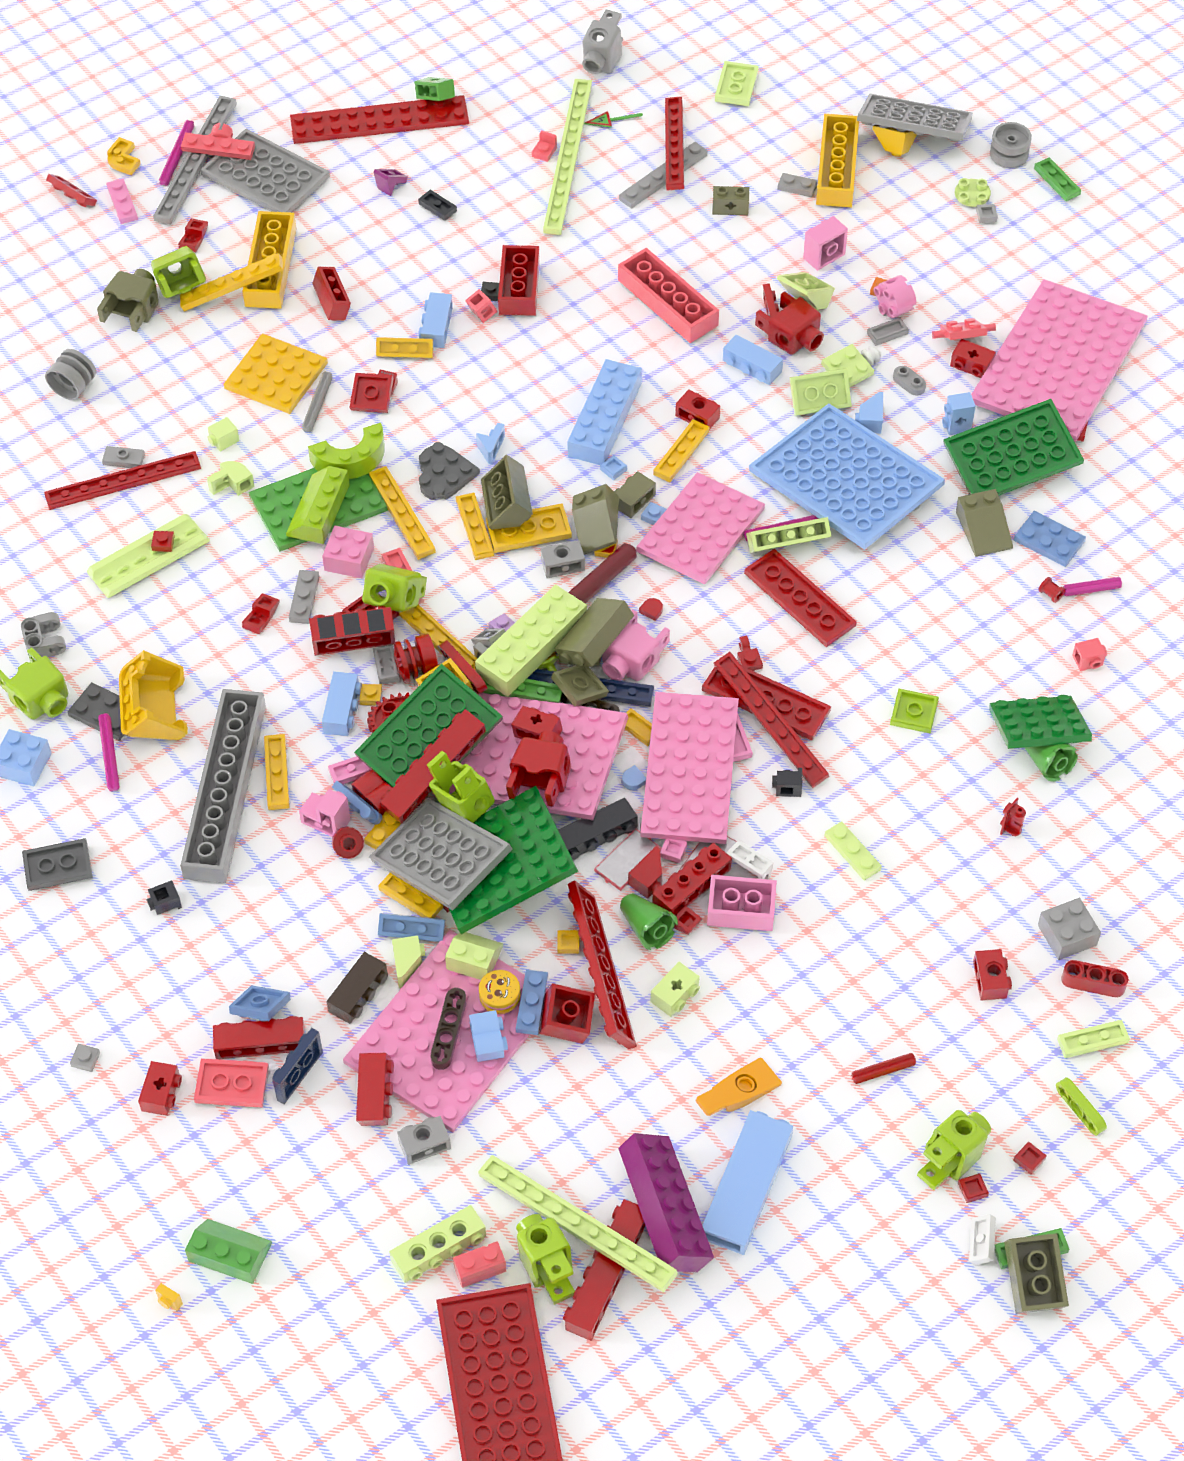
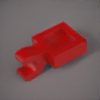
(748, 657)

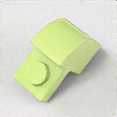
(233, 475)

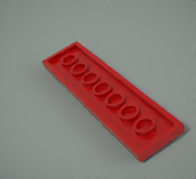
(601, 965)

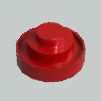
(347, 842)

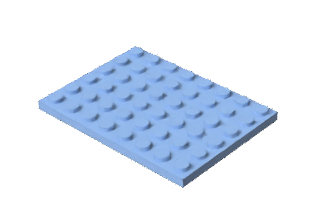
(847, 475)

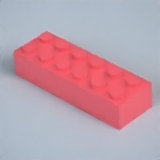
(668, 295)

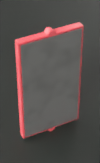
(624, 859)

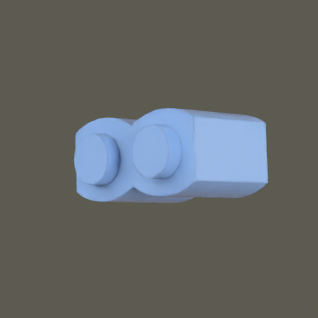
(487, 1036)

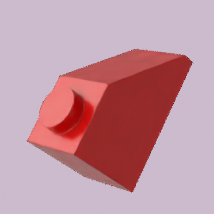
(647, 873)

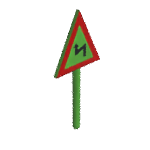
(605, 120)

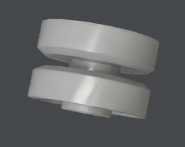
(1010, 144)

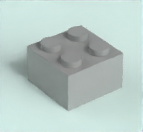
(1069, 928)

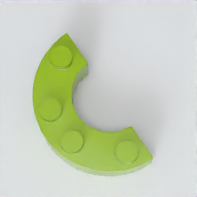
(358, 459)

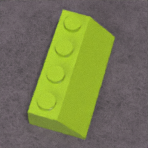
(319, 505)

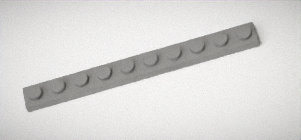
(192, 164)

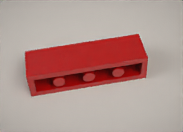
(257, 1037)

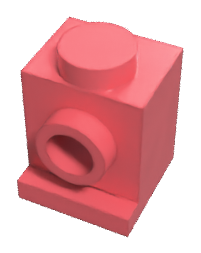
(481, 305)

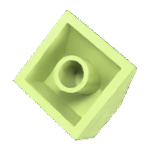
(472, 955)

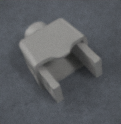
(604, 54)

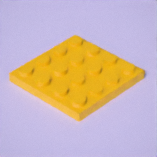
(275, 373)

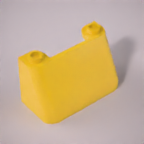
(149, 698)

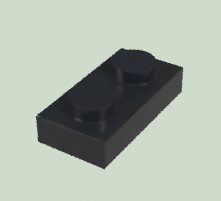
(437, 205)

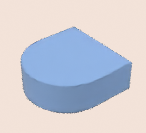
(633, 778)

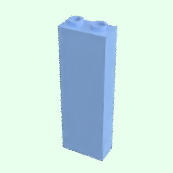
(747, 1181)

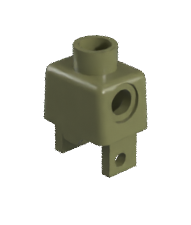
(131, 297)

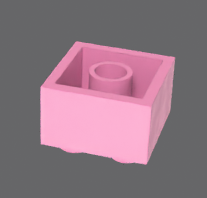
(825, 243)
(348, 552)

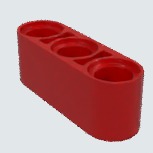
(1104, 974)

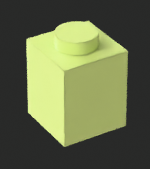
(223, 434)

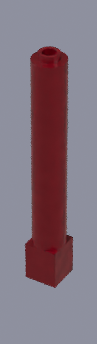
(604, 573)

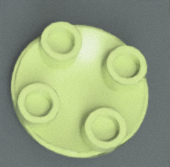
(972, 191)

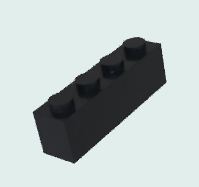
(607, 825)

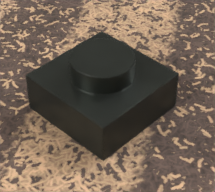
(491, 290)

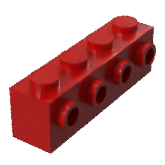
(692, 879)

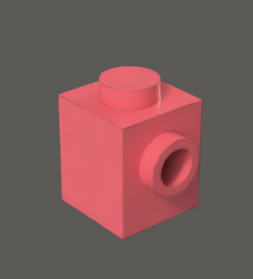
(1089, 654)

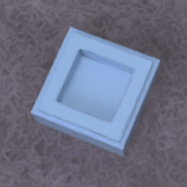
(613, 467)

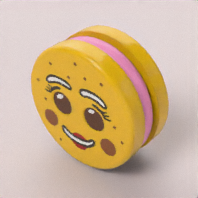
(499, 991)

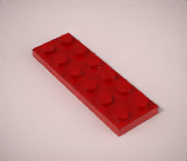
(800, 597)
(799, 710)

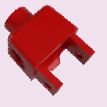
(793, 326)
(540, 764)

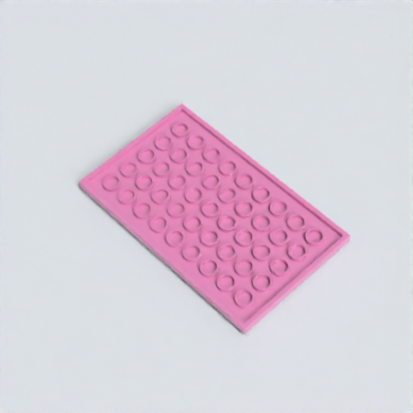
(1060, 351)

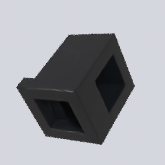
(788, 783)
(163, 898)

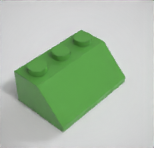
(227, 1250)

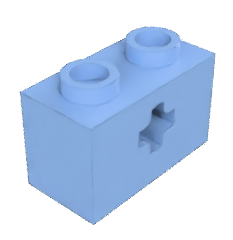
(958, 413)

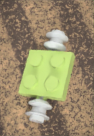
(857, 363)

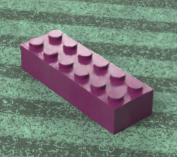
(665, 1202)

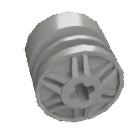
(70, 374)

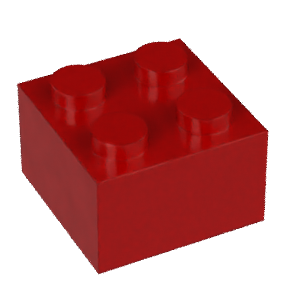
(567, 1013)

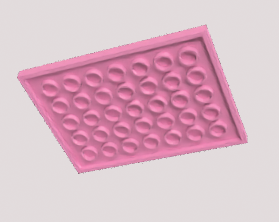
(587, 732)
(408, 1033)

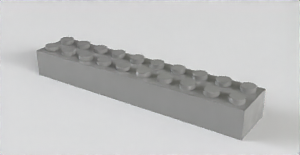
(223, 786)

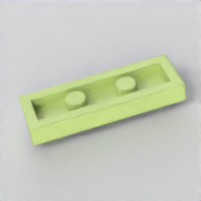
(853, 850)
(1093, 1038)

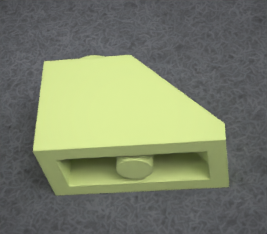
(407, 957)

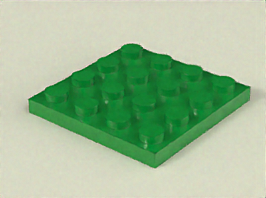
(1040, 721)

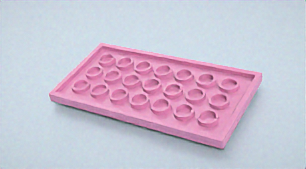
(690, 768)

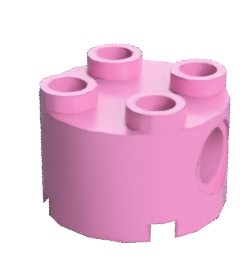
(895, 297)

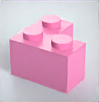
(326, 812)

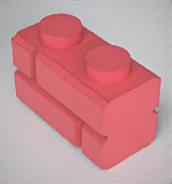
(479, 1264)

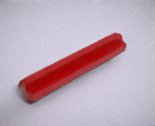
(883, 1068)

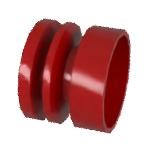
(415, 658)

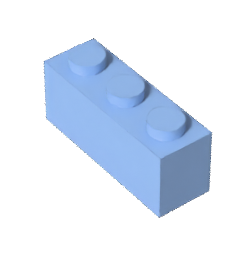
(436, 318)
(752, 359)
(341, 703)

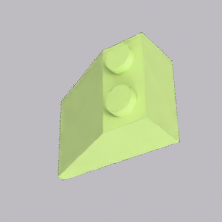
(808, 287)

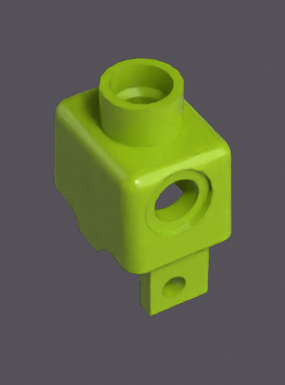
(179, 281)
(402, 587)
(37, 687)
(471, 794)
(954, 1135)
(546, 1243)

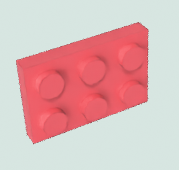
(231, 1082)

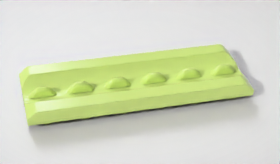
(139, 561)

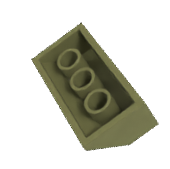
(506, 494)

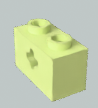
(675, 989)

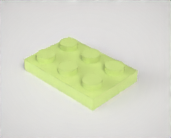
(736, 83)
(818, 389)

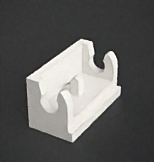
(751, 860)

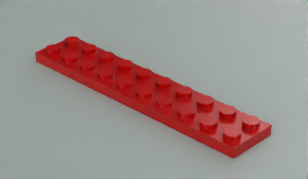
(378, 119)

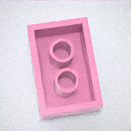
(741, 903)

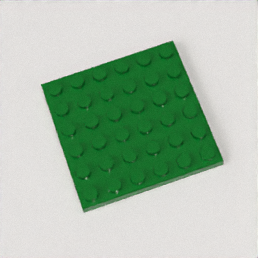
(532, 865)

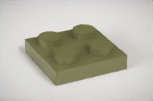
(579, 684)

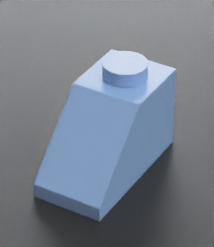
(871, 413)

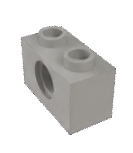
(562, 559)
(417, 1150)

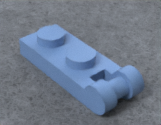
(358, 804)

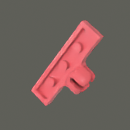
(218, 143)

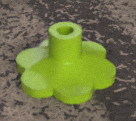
(549, 664)

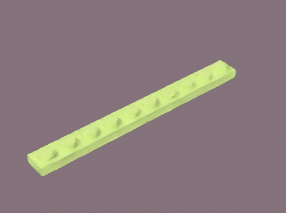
(578, 1223)

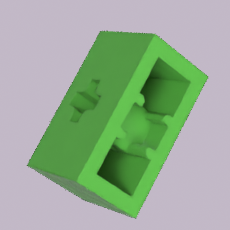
(434, 88)

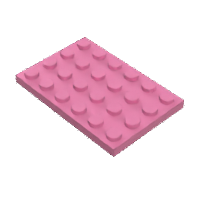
(700, 528)

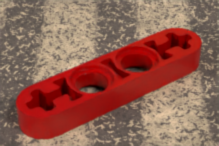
(475, 679)

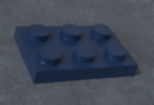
(297, 1065)

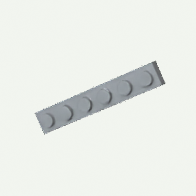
(657, 178)

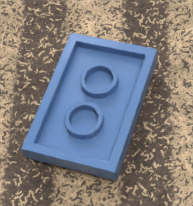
(1049, 538)

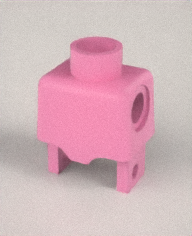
(633, 651)

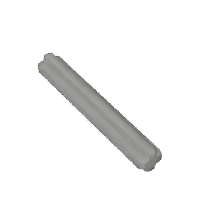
(317, 401)

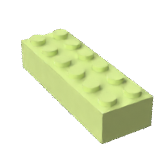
(529, 640)

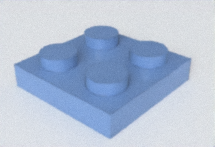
(259, 1003)

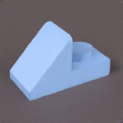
(491, 444)

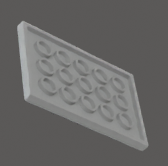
(915, 117)
(271, 178)
(440, 853)

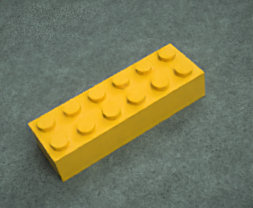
(837, 160)
(272, 235)

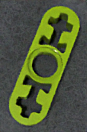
(1081, 1106)

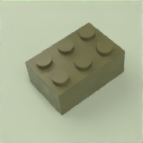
(1036, 1273)

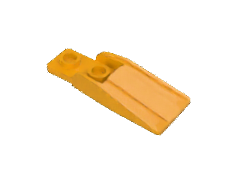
(739, 1088)

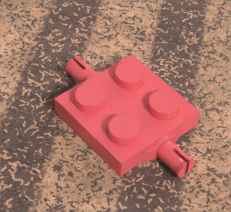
(961, 330)

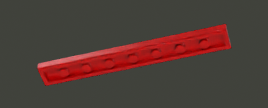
(674, 143)
(122, 480)
(771, 719)

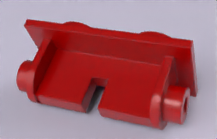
(1013, 818)

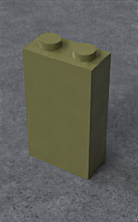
(594, 632)

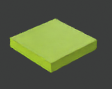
(914, 710)

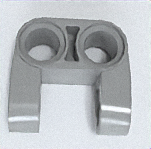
(32, 631)

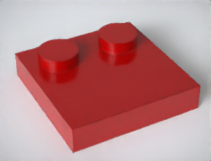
(371, 392)

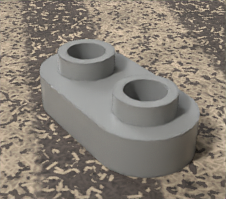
(907, 380)

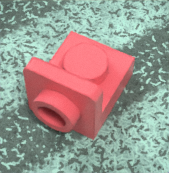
(545, 147)

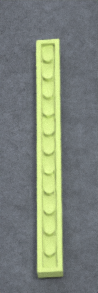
(567, 157)

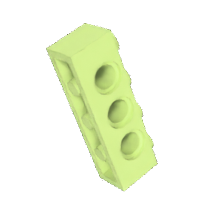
(788, 535)
(443, 1232)

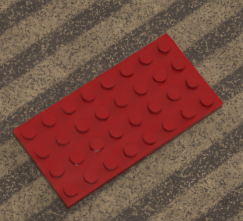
(498, 1376)

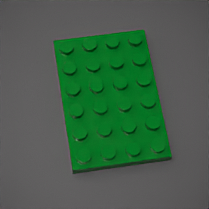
(1014, 450)
(419, 721)

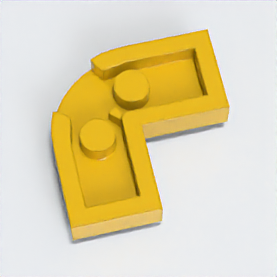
(119, 156)

